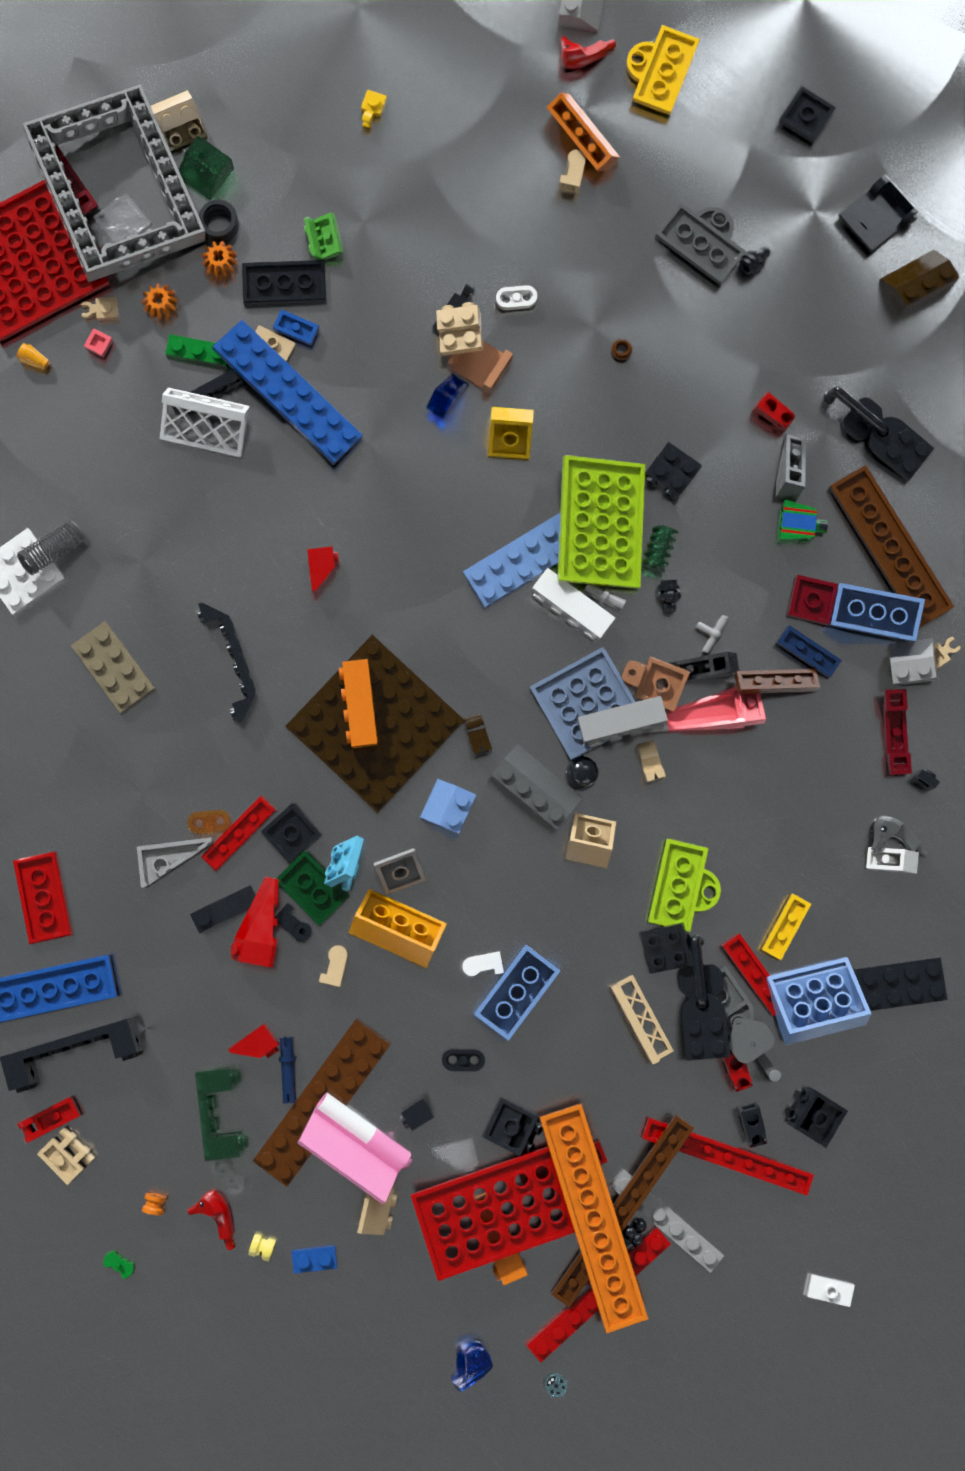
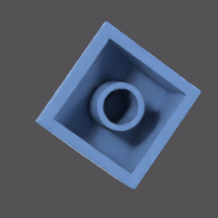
(448, 806)

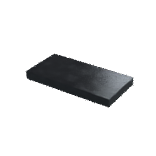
(284, 282)

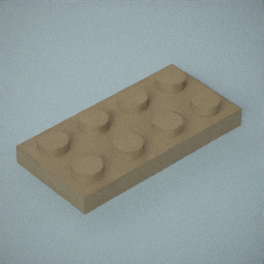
(113, 667)

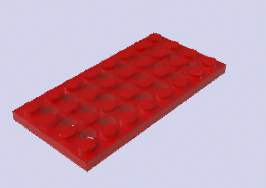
(500, 1222)

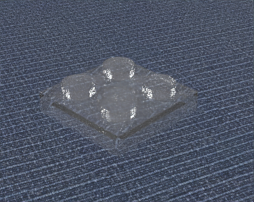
(122, 219)

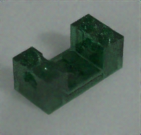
(225, 1144)

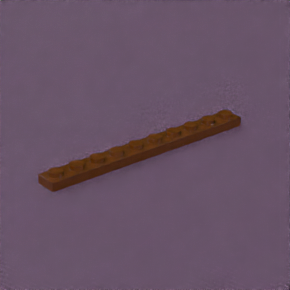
(630, 1199)

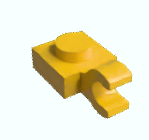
(372, 106)

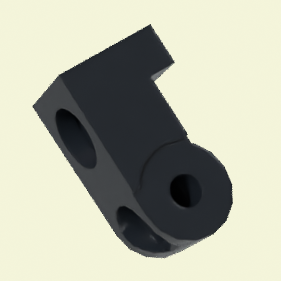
(298, 929)
(753, 1124)

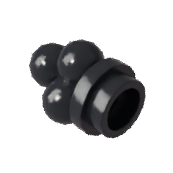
(754, 259)
(669, 595)
(632, 1234)

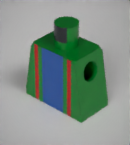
(799, 523)

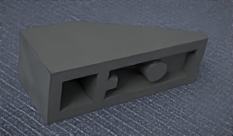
(792, 469)

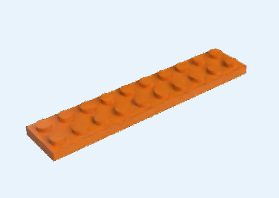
(593, 1218)

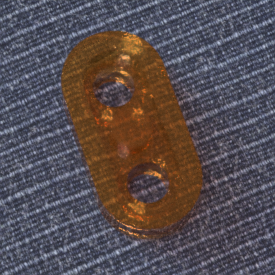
(209, 821)

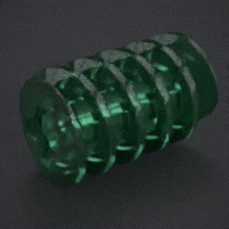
(658, 546)

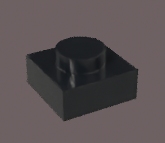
(927, 778)

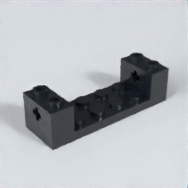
(21, 1069)

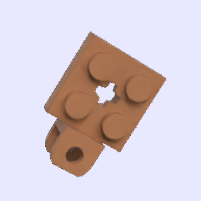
(648, 675)

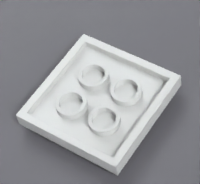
(17, 586)

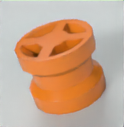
(154, 1204)

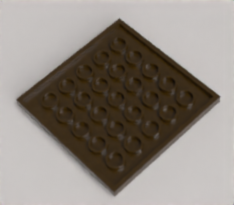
(408, 720)

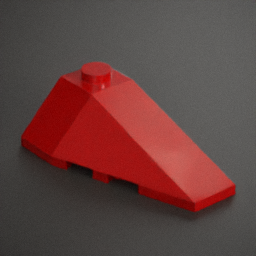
(255, 938)

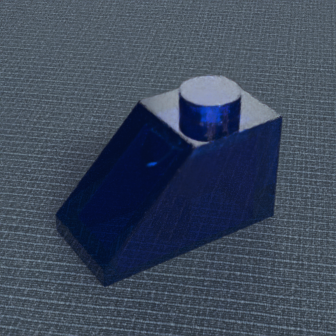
(447, 395)

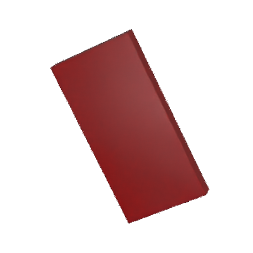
(42, 897)

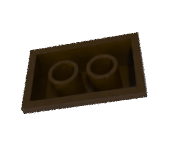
(920, 280)

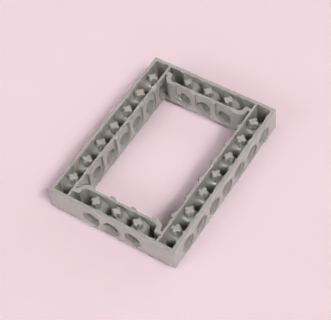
(93, 117)

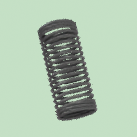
(60, 543)

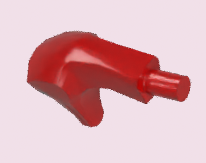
(576, 56)
(214, 1205)

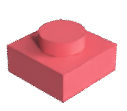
(98, 343)

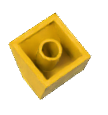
(510, 433)

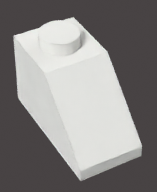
(893, 860)

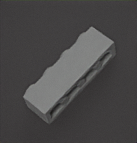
(622, 721)

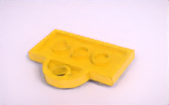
(662, 68)

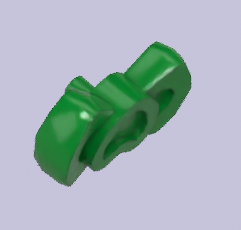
(119, 1264)

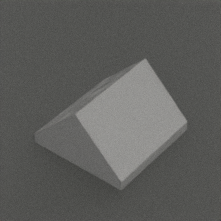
(399, 871)

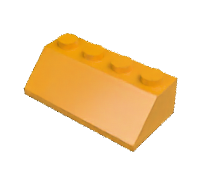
(397, 928)

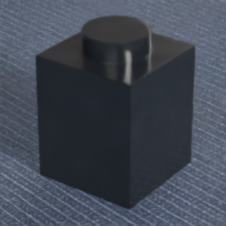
(416, 1114)

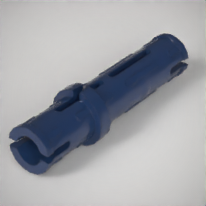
(287, 1069)

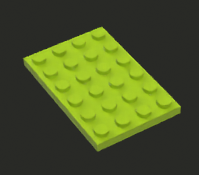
(601, 522)

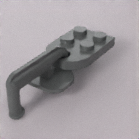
(748, 1037)

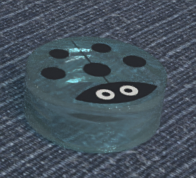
(556, 1385)

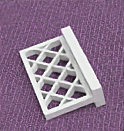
(210, 406)

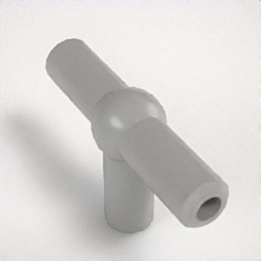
(715, 634)

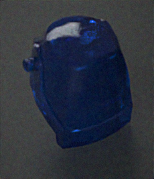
(471, 1364)

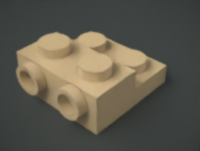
(459, 329)

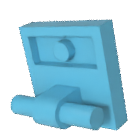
(344, 863)

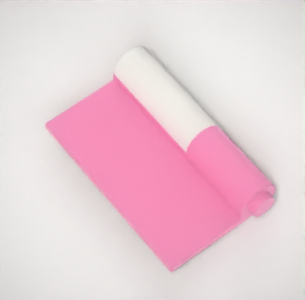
(354, 1147)

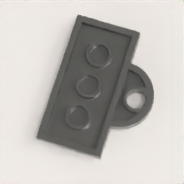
(702, 240)

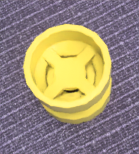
(262, 1247)

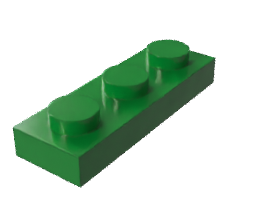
(193, 350)

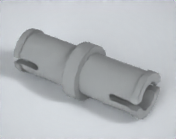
(604, 596)

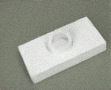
(830, 1290)

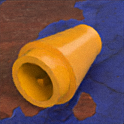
(30, 356)

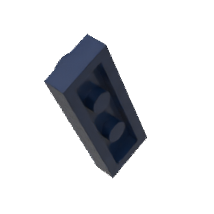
(809, 651)

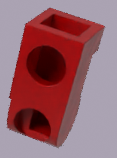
(774, 411)
(738, 1073)

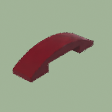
(85, 199)
(896, 732)

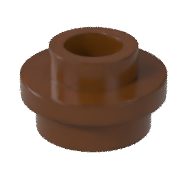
(621, 344)

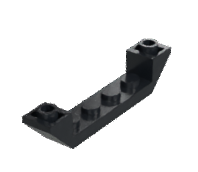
(241, 708)

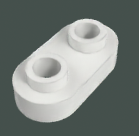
(516, 296)

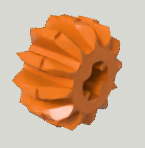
(219, 266)
(151, 304)

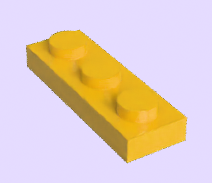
(786, 926)

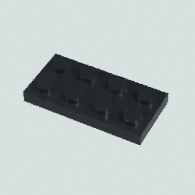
(902, 983)

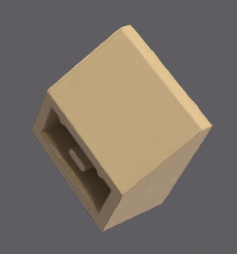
(178, 120)

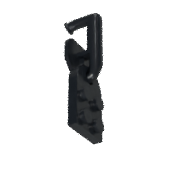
(900, 448)
(703, 1029)

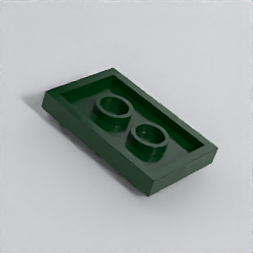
(305, 885)

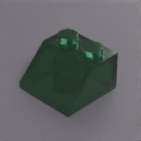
(205, 167)

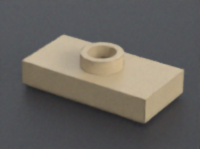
(280, 344)

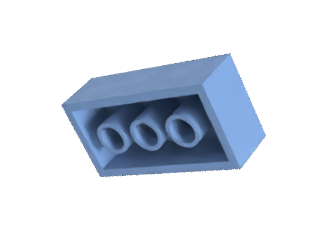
(877, 612)
(516, 992)

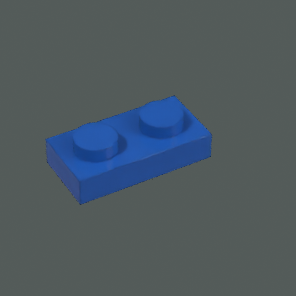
(296, 327)
(314, 1259)

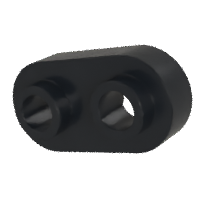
(463, 1060)

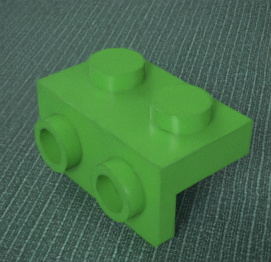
(323, 236)

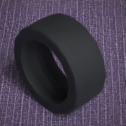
(215, 205)

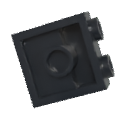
(672, 471)
(816, 1116)
(513, 1128)

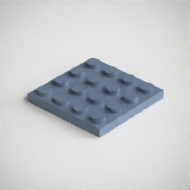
(577, 691)

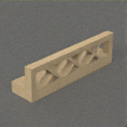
(634, 1022)

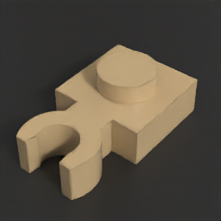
(104, 309)
(942, 652)

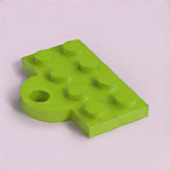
(682, 885)

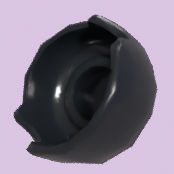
(582, 773)

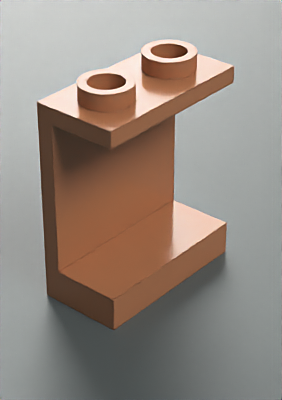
(481, 367)

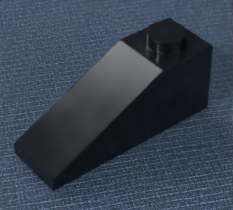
(710, 666)
(223, 909)

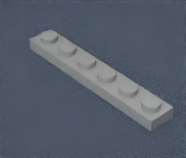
(673, 1226)

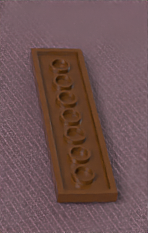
(889, 542)
(338, 1076)

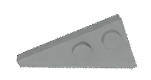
(162, 858)

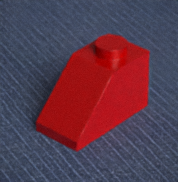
(322, 566)
(257, 1044)

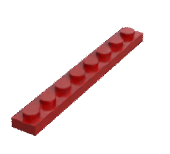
(736, 1159)
(585, 1305)

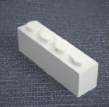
(572, 604)

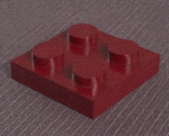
(812, 600)

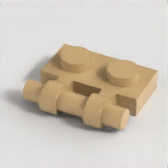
(61, 1160)

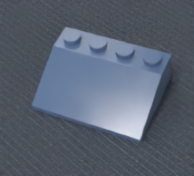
(818, 1001)

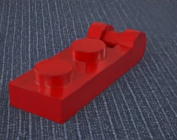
(50, 1119)

